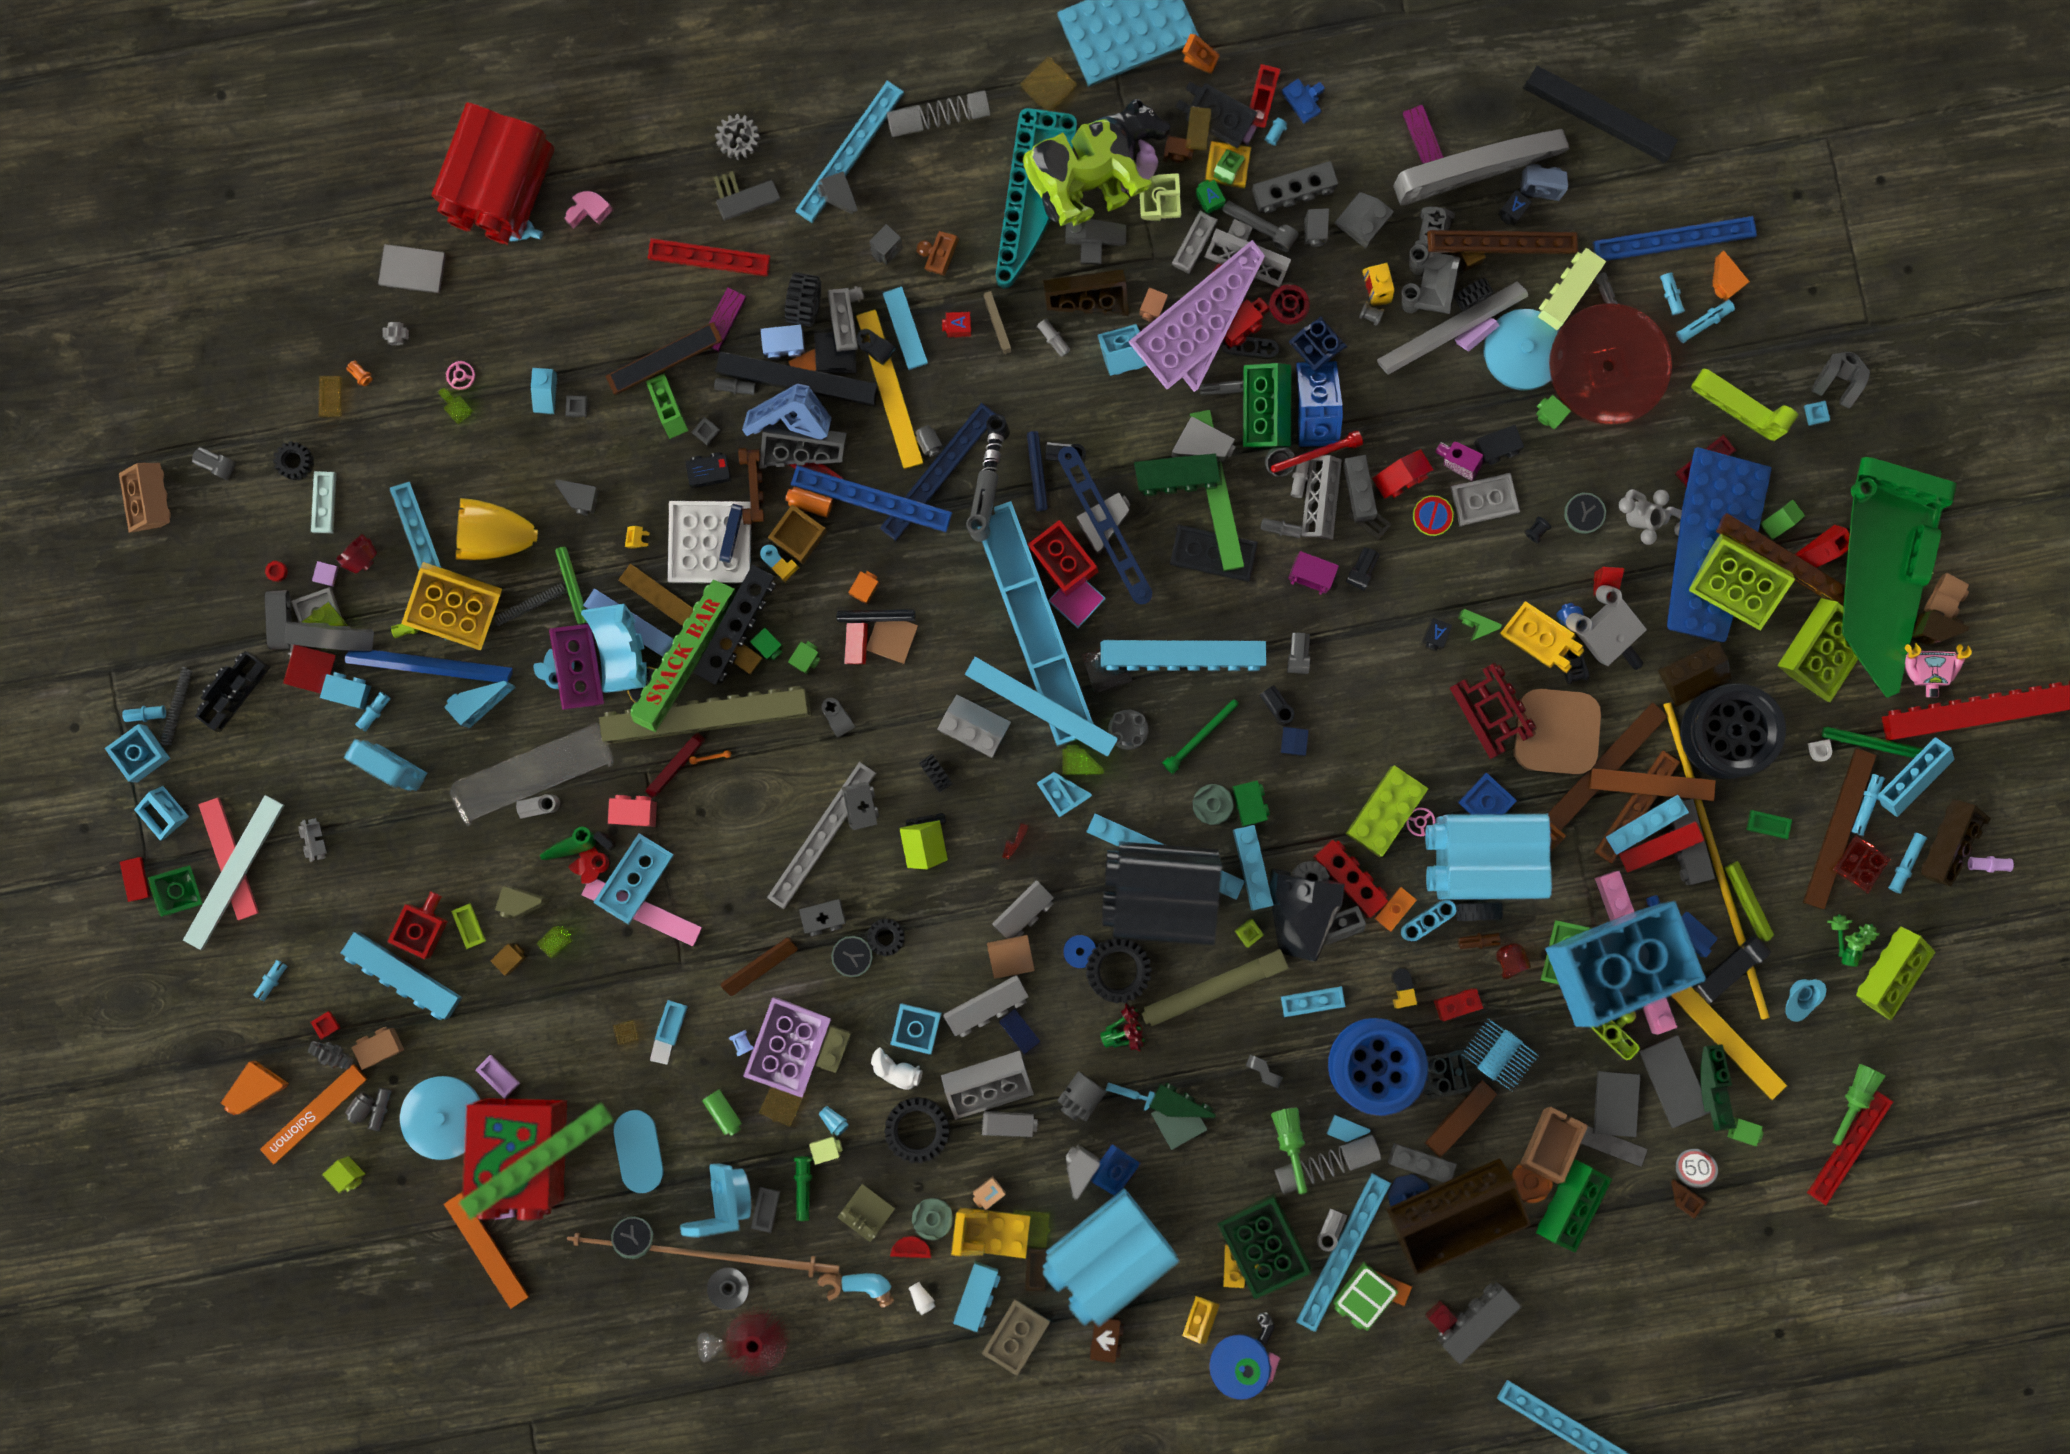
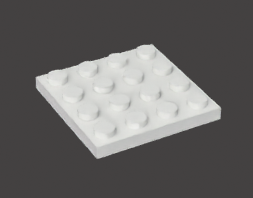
(697, 539)

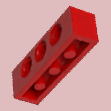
(1378, 895)

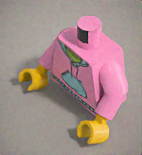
(1934, 667)

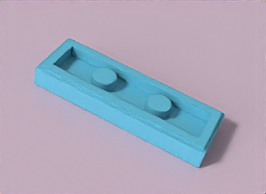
(1312, 1001)

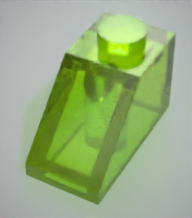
(1079, 762)

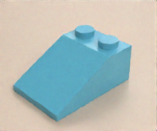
(475, 703)

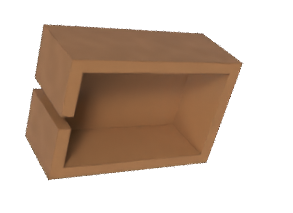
(1553, 1145)

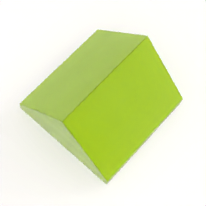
(923, 845)

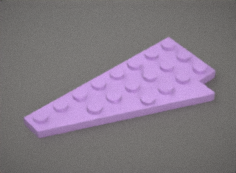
(1191, 330)

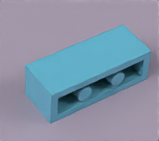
(977, 1296)

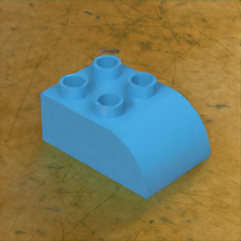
(1625, 964)

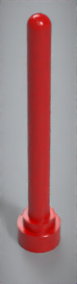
(1353, 440)

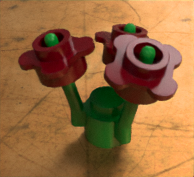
(1132, 1031)

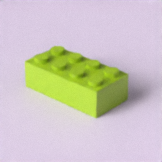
(1386, 811)

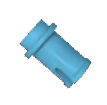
(1276, 130)

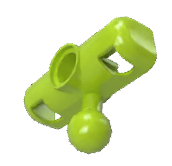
(1620, 1036)

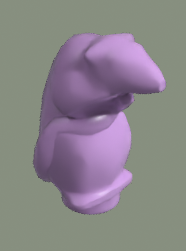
(1145, 161)

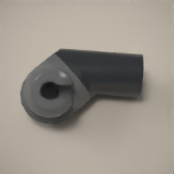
(1267, 1327)

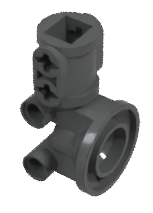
(1438, 268)

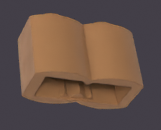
(1947, 596)

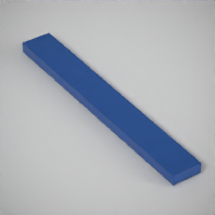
(1675, 238)
(871, 499)
(429, 665)

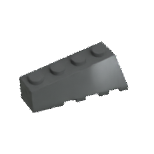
(788, 447)

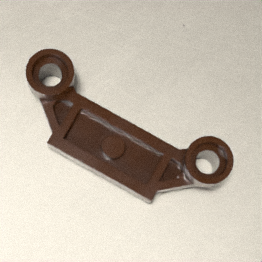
(755, 513)

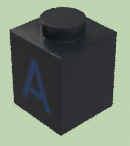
(1514, 208)
(1436, 634)

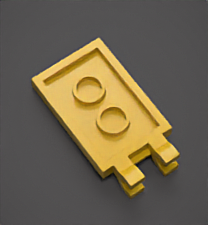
(1541, 637)

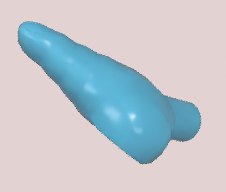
(529, 231)

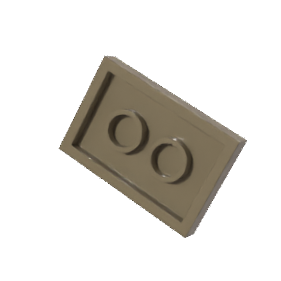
(1016, 1337)

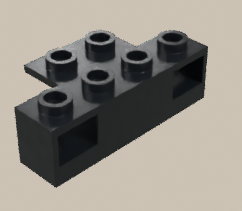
(230, 690)

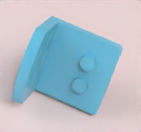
(730, 1201)

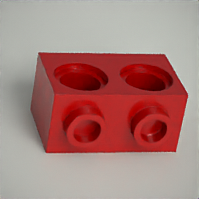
(1458, 1004)

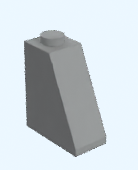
(1203, 439)
(1118, 509)
(1008, 1124)

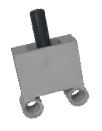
(1610, 630)

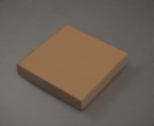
(892, 639)
(1010, 956)

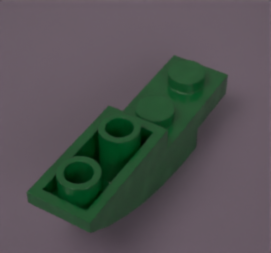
(1714, 1084)

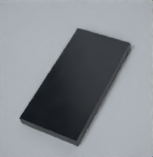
(1199, 551)

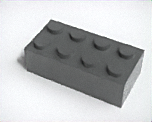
(1478, 1322)

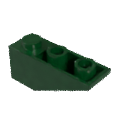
(1172, 1104)

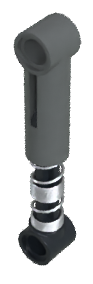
(987, 479)

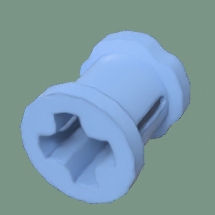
(741, 1043)

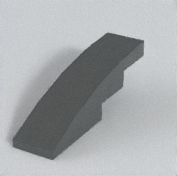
(329, 637)

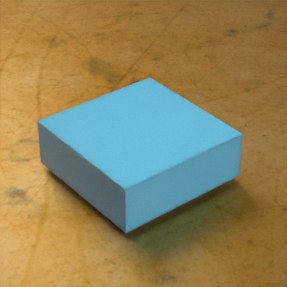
(1817, 413)

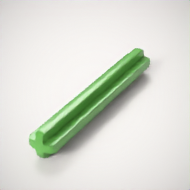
(571, 584)

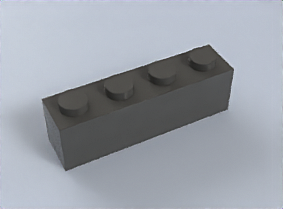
(1694, 859)

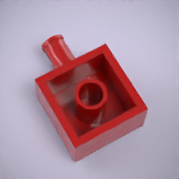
(419, 928)

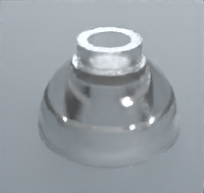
(708, 1346)

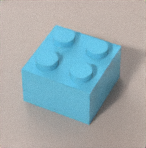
(137, 753)
(916, 1028)

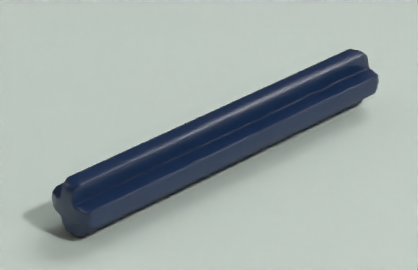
(1037, 471)

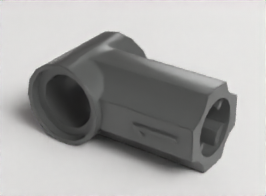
(218, 465)
(1298, 658)

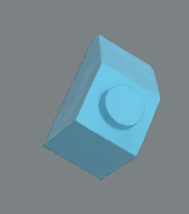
(543, 390)

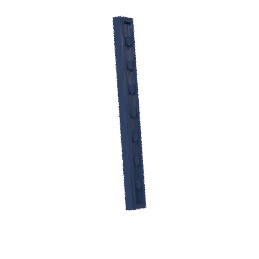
(942, 467)

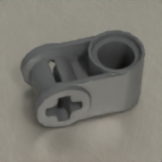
(838, 720)

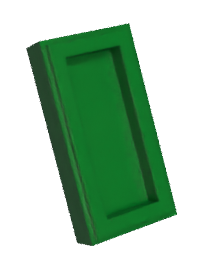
(1769, 824)

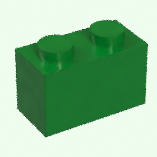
(1250, 803)

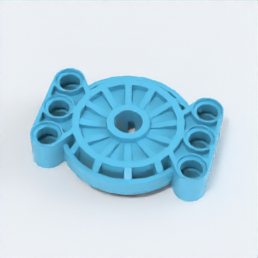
(385, 765)

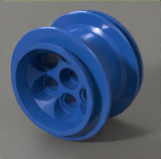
(1392, 1096)

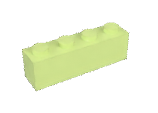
(1571, 289)

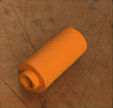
(809, 501)

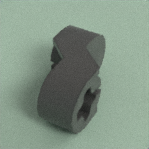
(1261, 1066)

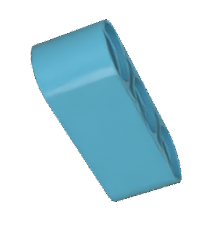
(1438, 919)

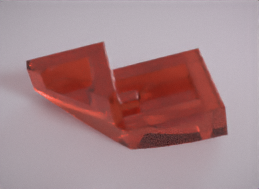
(1011, 847)

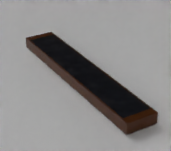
(664, 358)

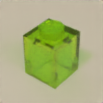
(554, 941)

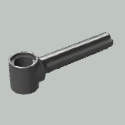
(1282, 237)

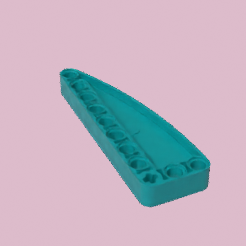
(1030, 210)

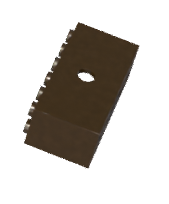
(1458, 1216)

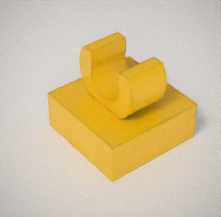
(634, 535)

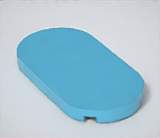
(638, 1151)

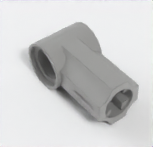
(536, 806)
(1332, 1227)

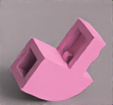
(590, 204)

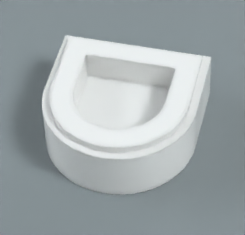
(1820, 750)

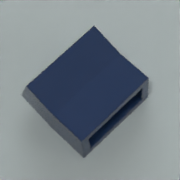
(1294, 741)

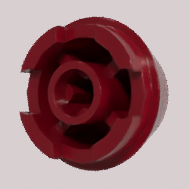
(1289, 304)
(358, 555)

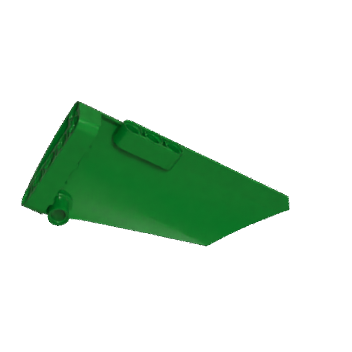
(1889, 562)

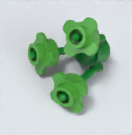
(1856, 942)

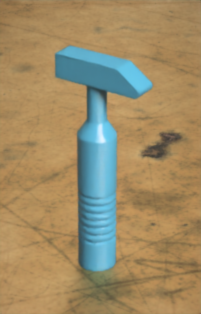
(1130, 1093)

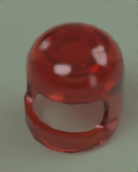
(1512, 960)

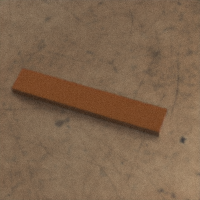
(1652, 784)
(1636, 805)

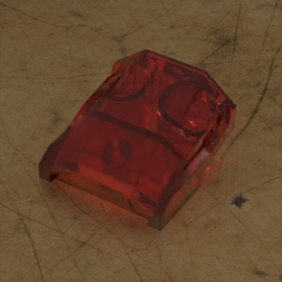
(1861, 864)

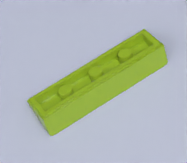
(1749, 901)

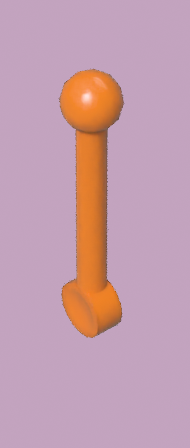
(693, 760)

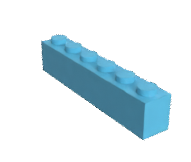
(401, 975)

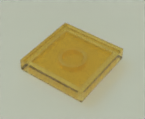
(1048, 84)

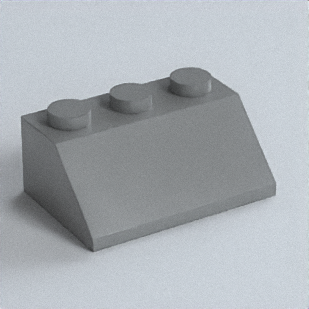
(974, 726)
(1023, 911)
(1081, 1167)

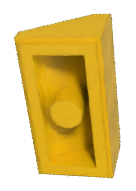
(1200, 1320)

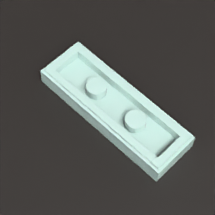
(323, 502)

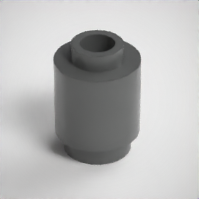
(928, 441)
(359, 1108)

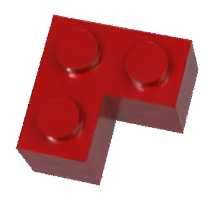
(1403, 473)

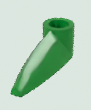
(571, 845)

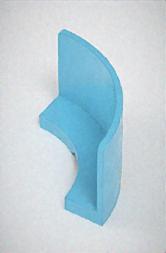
(618, 647)

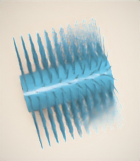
(1500, 1054)

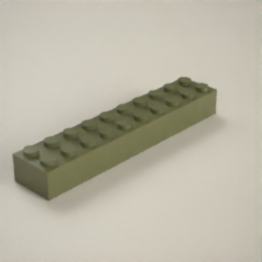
(710, 715)

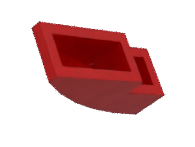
(1264, 93)

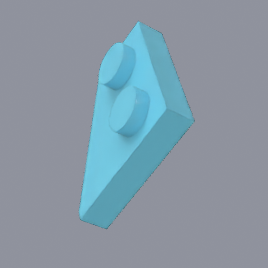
(1062, 794)

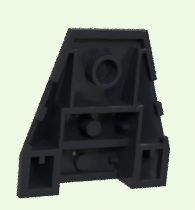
(1303, 912)

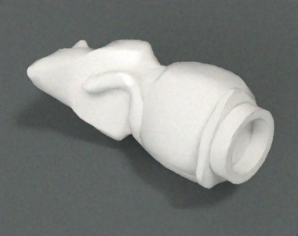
(901, 1075)

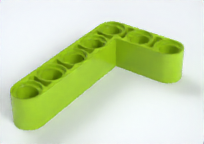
(1743, 407)

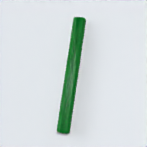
(1870, 742)

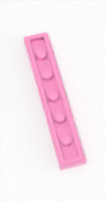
(653, 916)

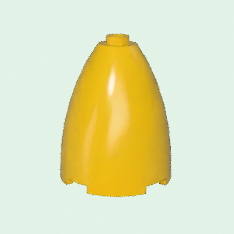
(491, 531)

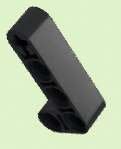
(1732, 968)

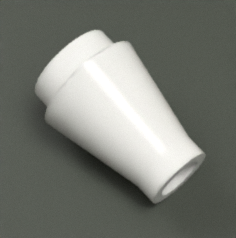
(922, 1300)

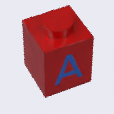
(957, 324)

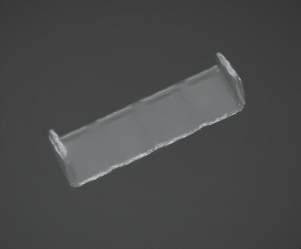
(530, 773)

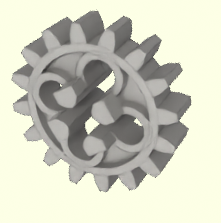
(726, 140)

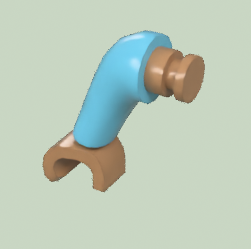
(871, 1283)

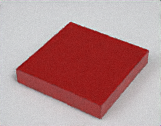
(308, 668)

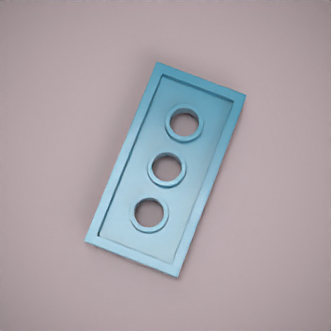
(630, 865)

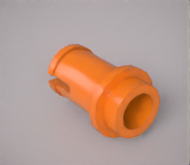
(359, 373)

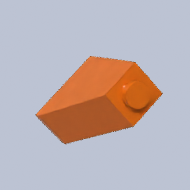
(251, 1088)

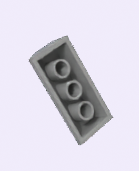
(982, 1007)
(987, 1085)

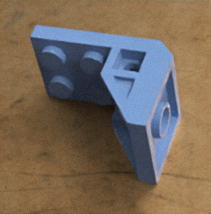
(798, 400)

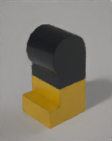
(1404, 987)

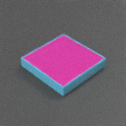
(1078, 604)

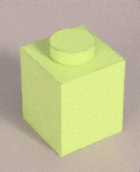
(825, 1149)

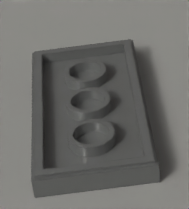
(1674, 1081)

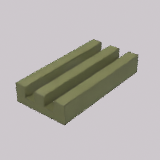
(724, 178)

